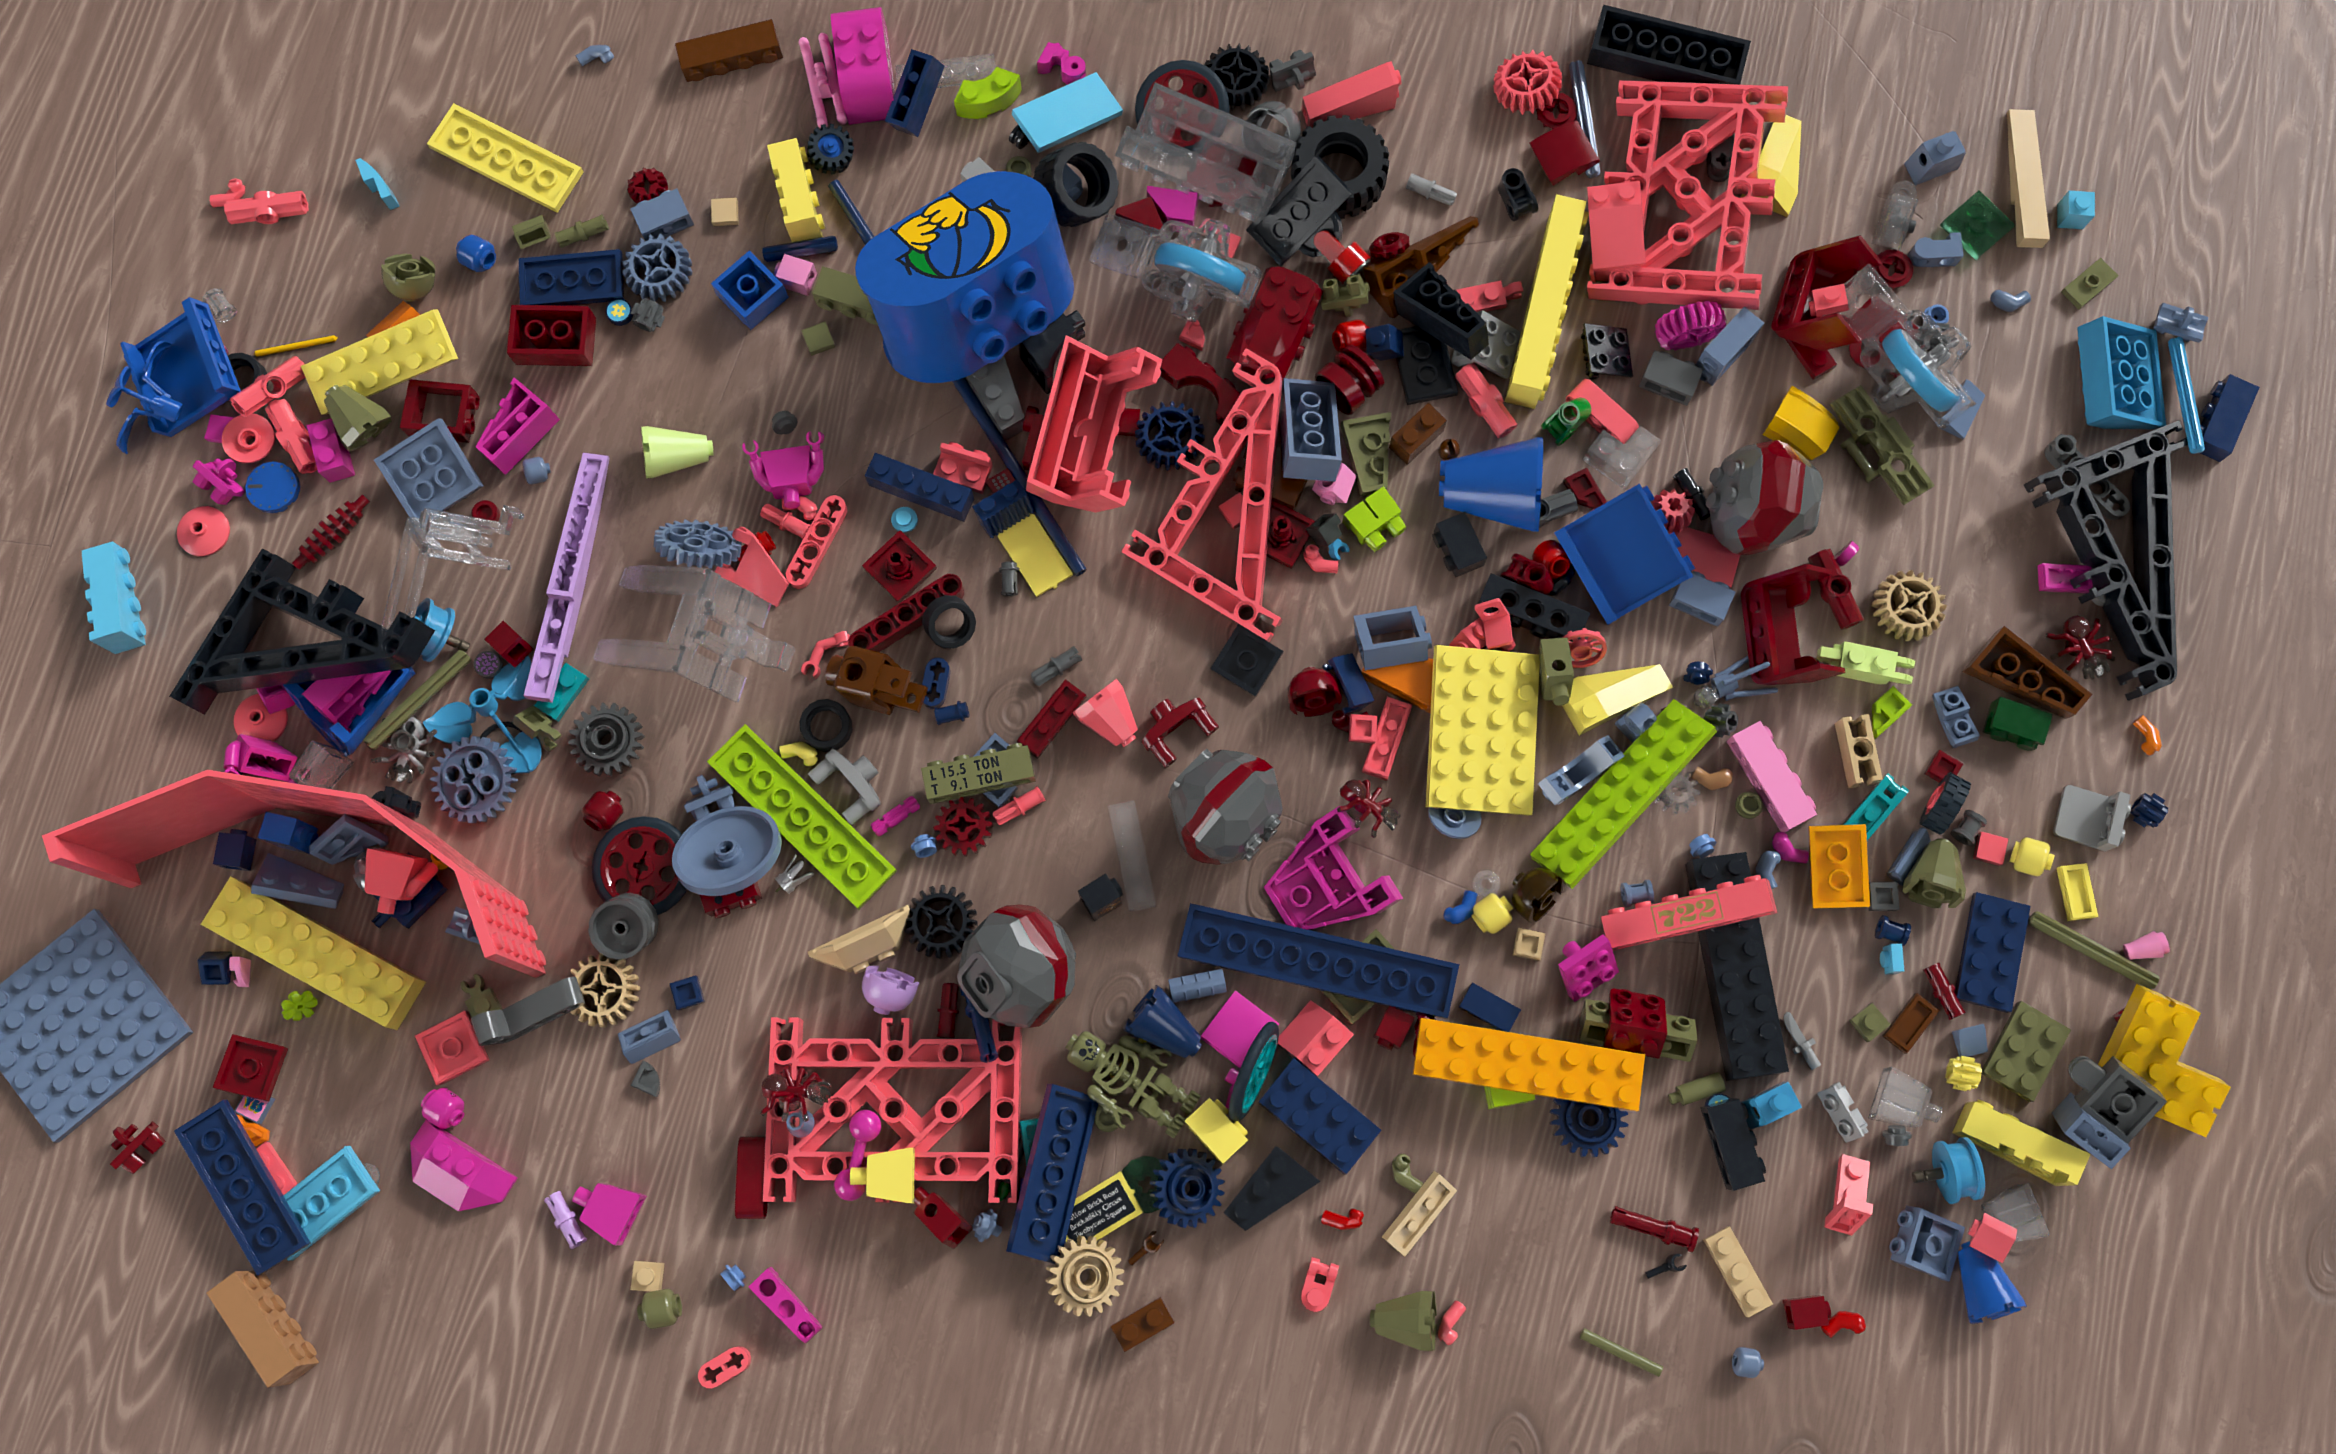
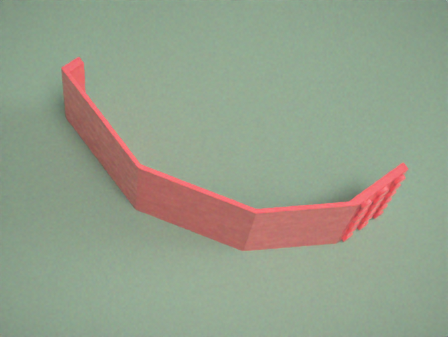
(210, 801)

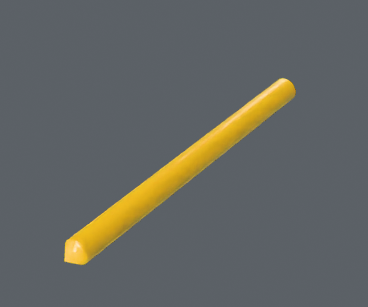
(293, 346)

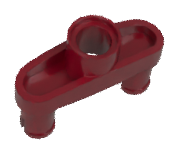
(1169, 719)

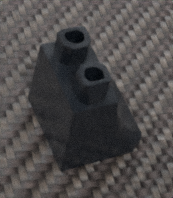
(1043, 351)

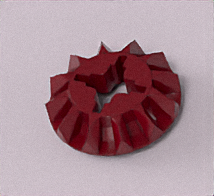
(1566, 108)
(636, 183)
(1389, 245)
(1903, 268)

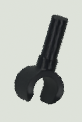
(1669, 1265)

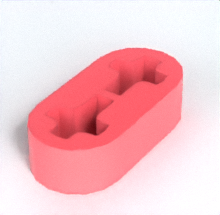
(720, 1361)

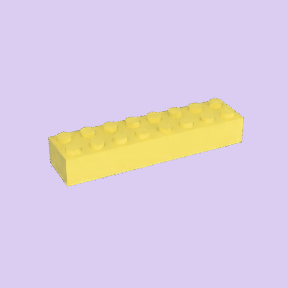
(1547, 302)
(314, 954)

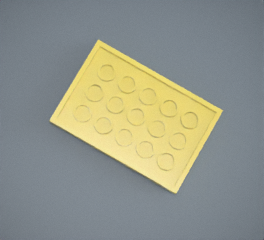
(1482, 730)

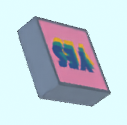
(254, 1109)

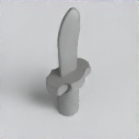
(1803, 1045)

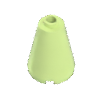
(673, 450)

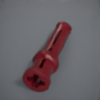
(1667, 1231)

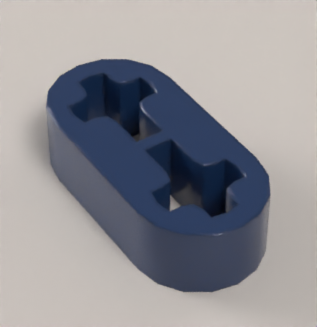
(942, 683)

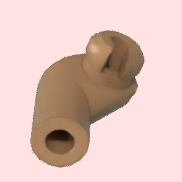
(1715, 780)

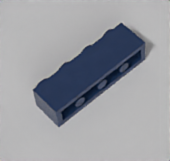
(919, 487)

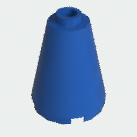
(1986, 1287)

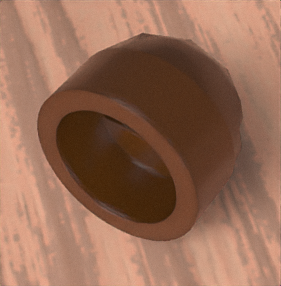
(1444, 451)

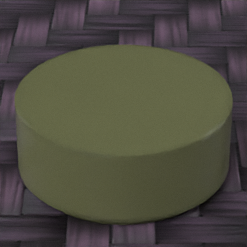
(1019, 165)
(1105, 1121)

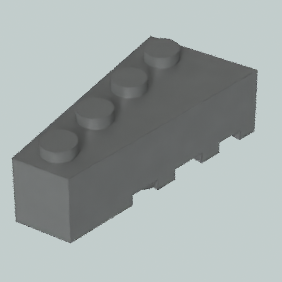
(998, 397)

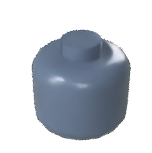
(535, 470)
(1747, 1362)

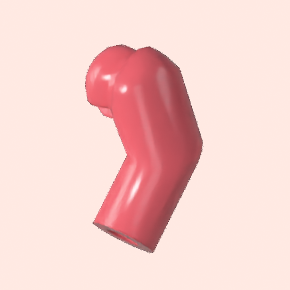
(1316, 561)

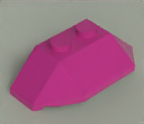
(456, 1170)

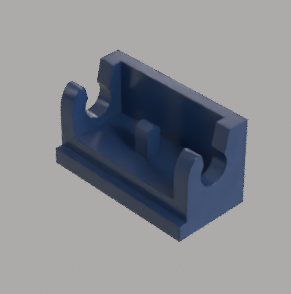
(1351, 682)

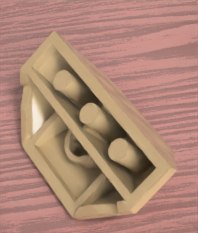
(865, 944)

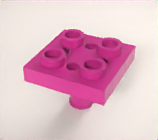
(1587, 966)

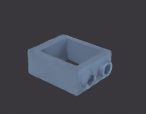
(1728, 345)
(1392, 652)
(2089, 1132)

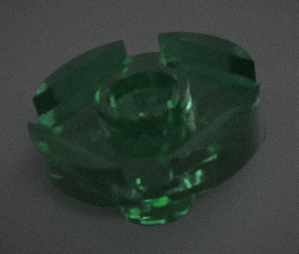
(1135, 1172)

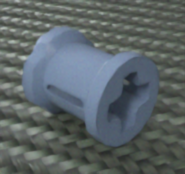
(1636, 893)

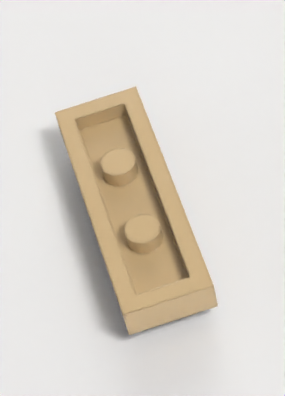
(1419, 1213)
(1738, 1271)

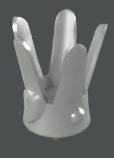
(785, 879)

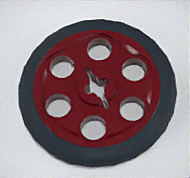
(1191, 75)
(617, 841)

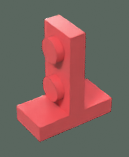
(1850, 1203)

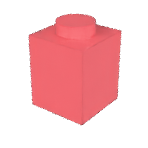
(1992, 1237)

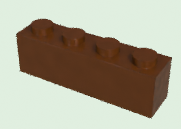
(729, 50)

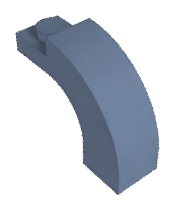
(1581, 771)

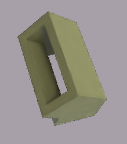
(531, 231)

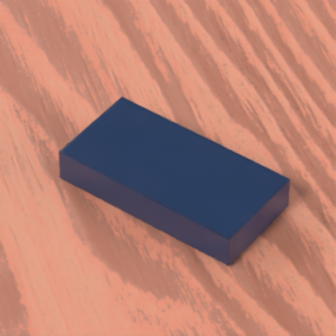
(1489, 1008)

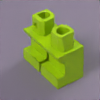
(1373, 517)

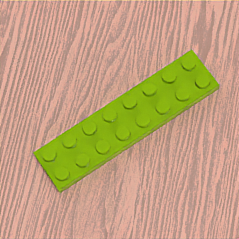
(1623, 793)
(802, 816)

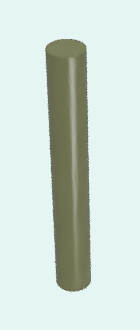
(1621, 1352)

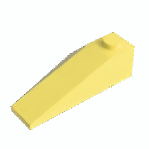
(1781, 162)

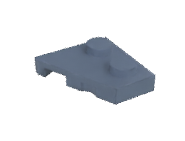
(346, 839)

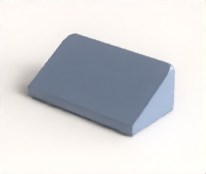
(1961, 425)
(1908, 855)
(648, 1037)

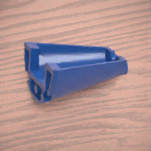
(1497, 483)
(375, 707)

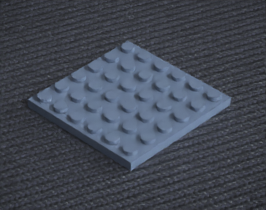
(82, 1025)

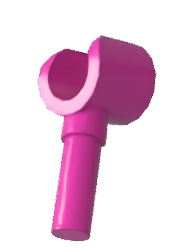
(1231, 1078)

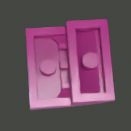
(1235, 1028)

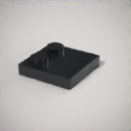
(1247, 660)

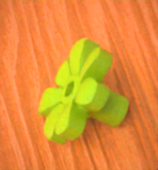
(299, 1005)

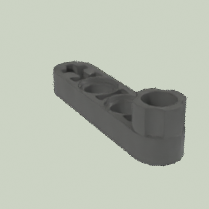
(2057, 457)

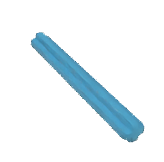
(2186, 395)

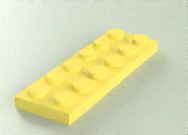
(505, 157)
(383, 358)

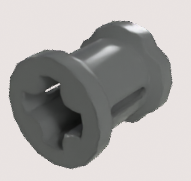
(1968, 827)

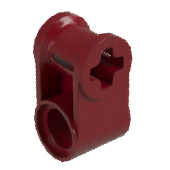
(1526, 572)

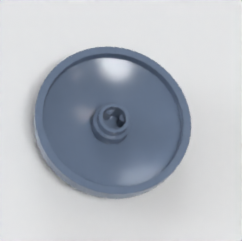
(726, 851)

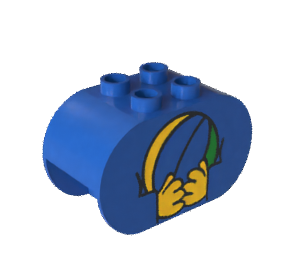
(967, 277)

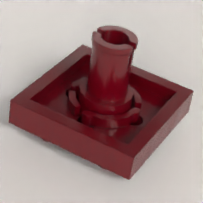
(1286, 525)
(893, 560)

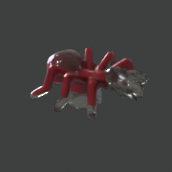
(2080, 643)
(1363, 803)
(792, 1094)

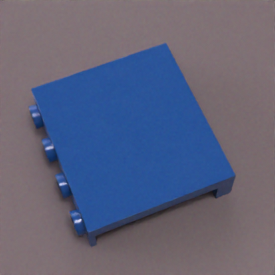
(191, 370)
(1625, 553)

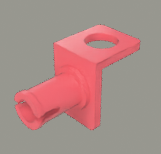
(1496, 625)

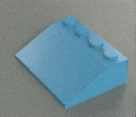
(2121, 375)

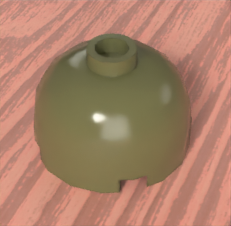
(408, 277)

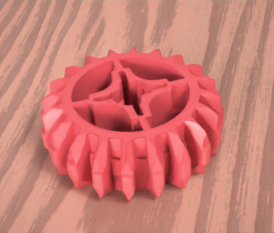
(1541, 74)

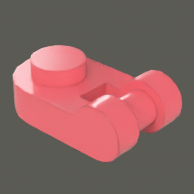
(1316, 1295)

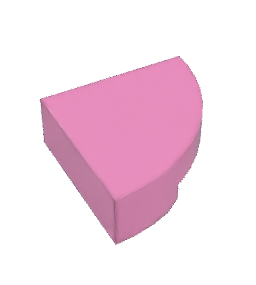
(242, 970)

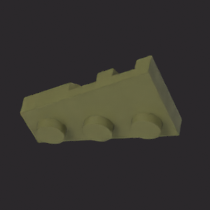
(1368, 450)

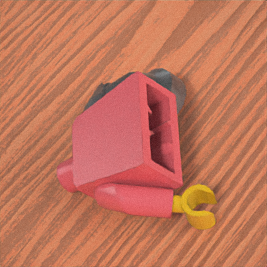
(393, 875)

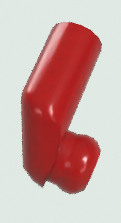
(1342, 1222)
(1845, 1320)

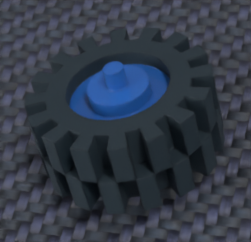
(830, 149)

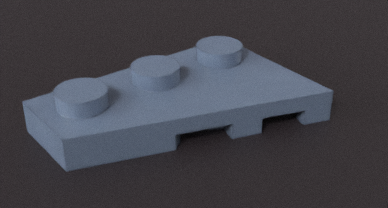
(295, 883)

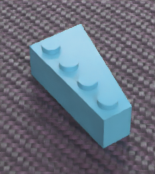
(112, 599)

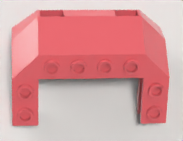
(1083, 424)

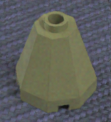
(355, 416)
(1936, 876)
(1408, 1320)

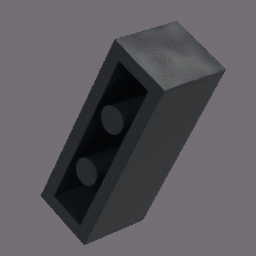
(1733, 1144)

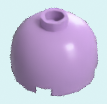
(888, 989)

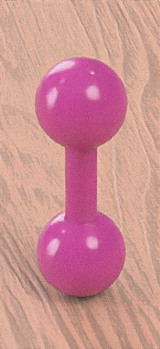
(864, 1128)

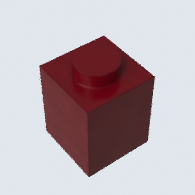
(509, 644)
(1393, 1028)
(1807, 1312)

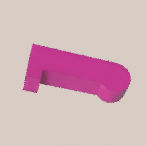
(785, 1305)

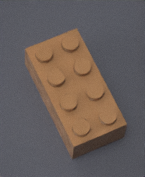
(263, 1328)

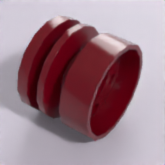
(1353, 376)

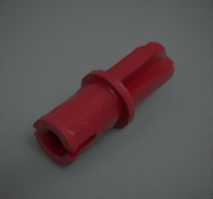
(948, 1010)

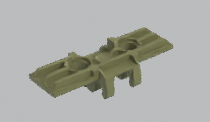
(1887, 440)

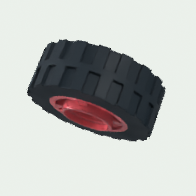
(1945, 803)

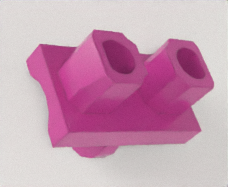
(222, 476)

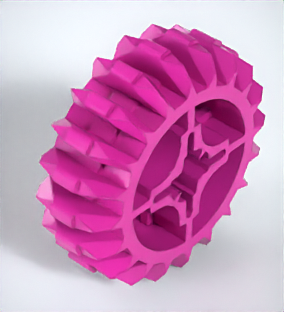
(1690, 325)

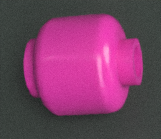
(442, 1108)

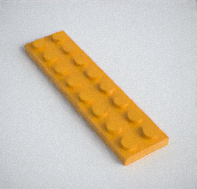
(1529, 1064)

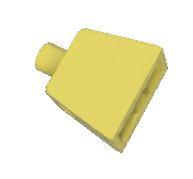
(888, 1175)

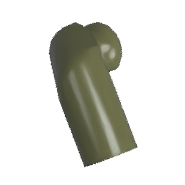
(1403, 1175)

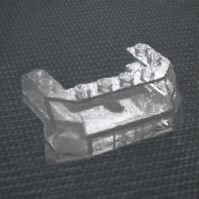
(1214, 157)

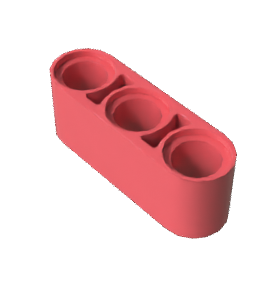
(1605, 411)

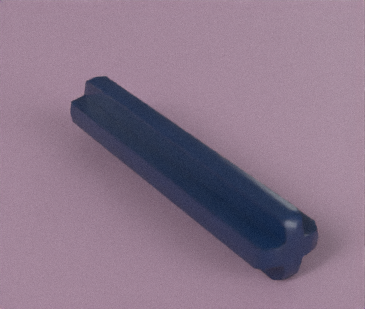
(800, 248)

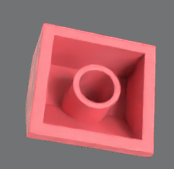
(1314, 1038)

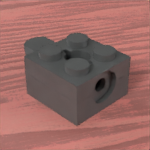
(2115, 1095)

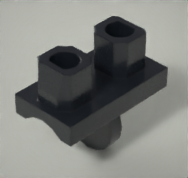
(398, 801)

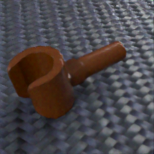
(1148, 1246)

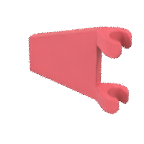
(756, 570)

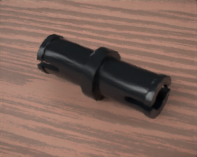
(1693, 491)

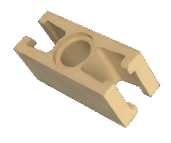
(1866, 743)

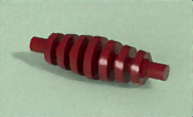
(308, 554)

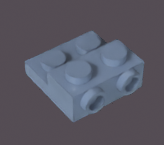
(1926, 1242)

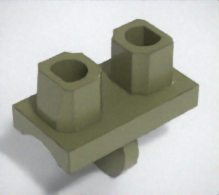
(1345, 297)

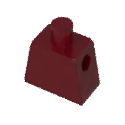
(946, 1224)

